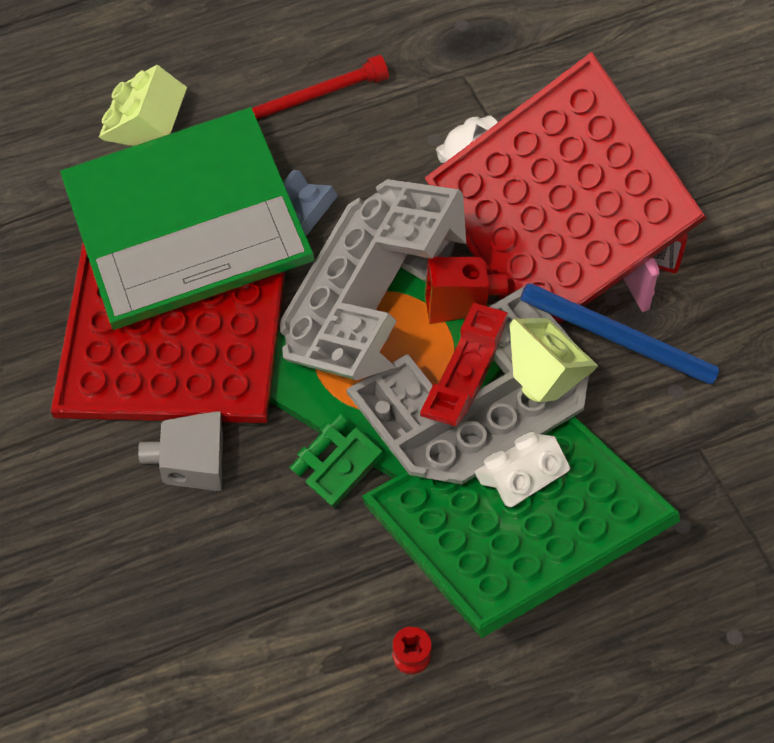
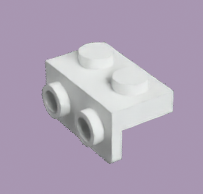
(523, 468)

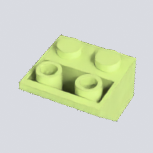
(143, 108)

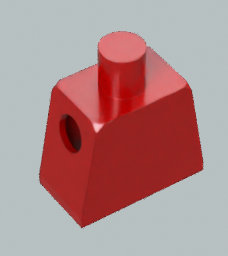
(457, 284)

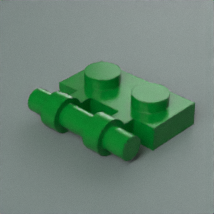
(343, 467)

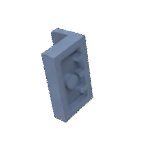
(308, 200)

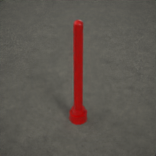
(373, 70)

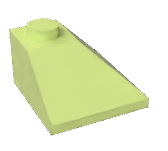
(546, 359)

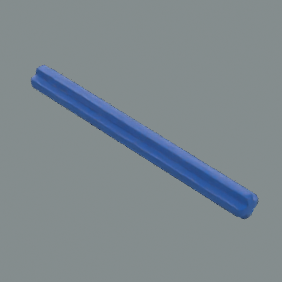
(619, 333)

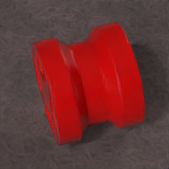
(412, 659)

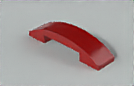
(467, 367)

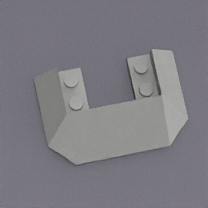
(334, 311)
(491, 425)

